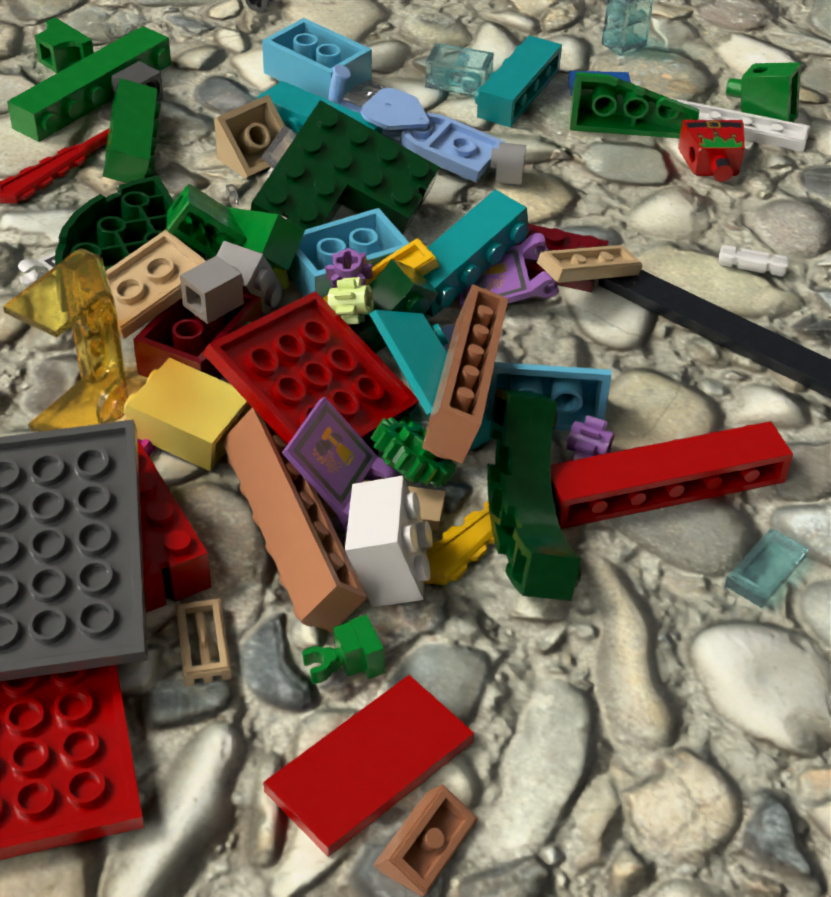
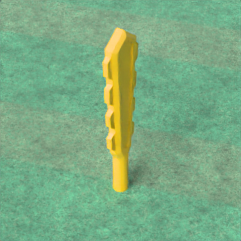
(459, 547)

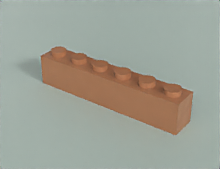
(466, 376)
(294, 526)

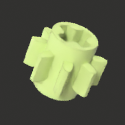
(351, 300)

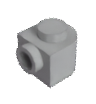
(509, 163)

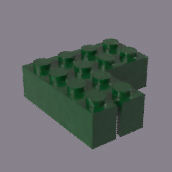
(347, 165)

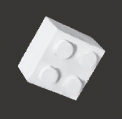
(388, 541)

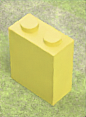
(186, 412)

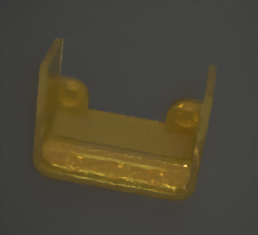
(80, 297)

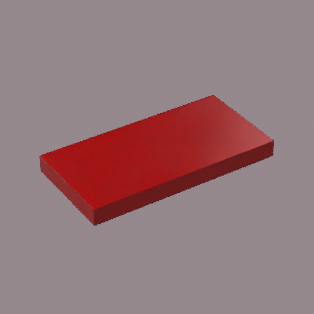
(368, 764)

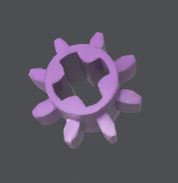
(348, 264)
(590, 438)

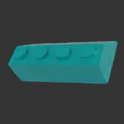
(421, 358)

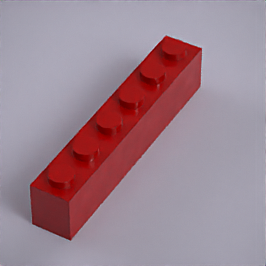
(669, 474)

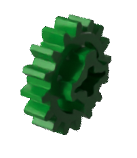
(405, 453)

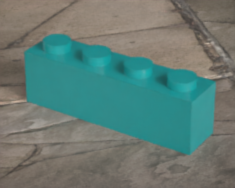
(518, 81)
(297, 104)
(474, 246)

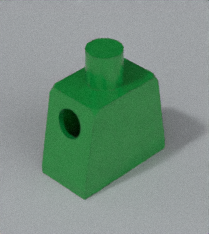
(769, 90)
(199, 219)

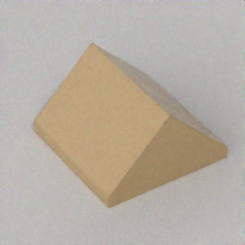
(246, 135)

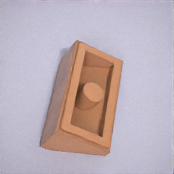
(426, 840)

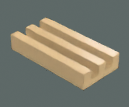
(206, 669)

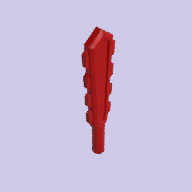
(40, 176)

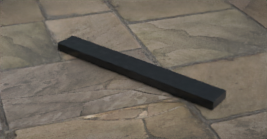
(725, 329)

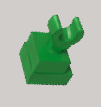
(355, 649)

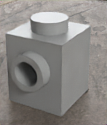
(212, 289)

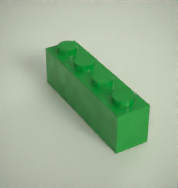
(132, 132)

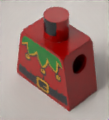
(713, 147)

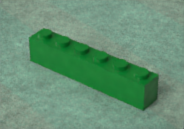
(84, 84)

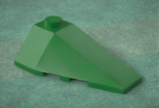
(619, 107)

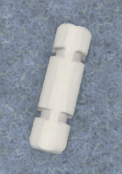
(753, 260)

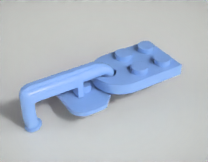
(426, 134)

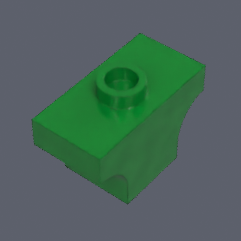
(61, 45)

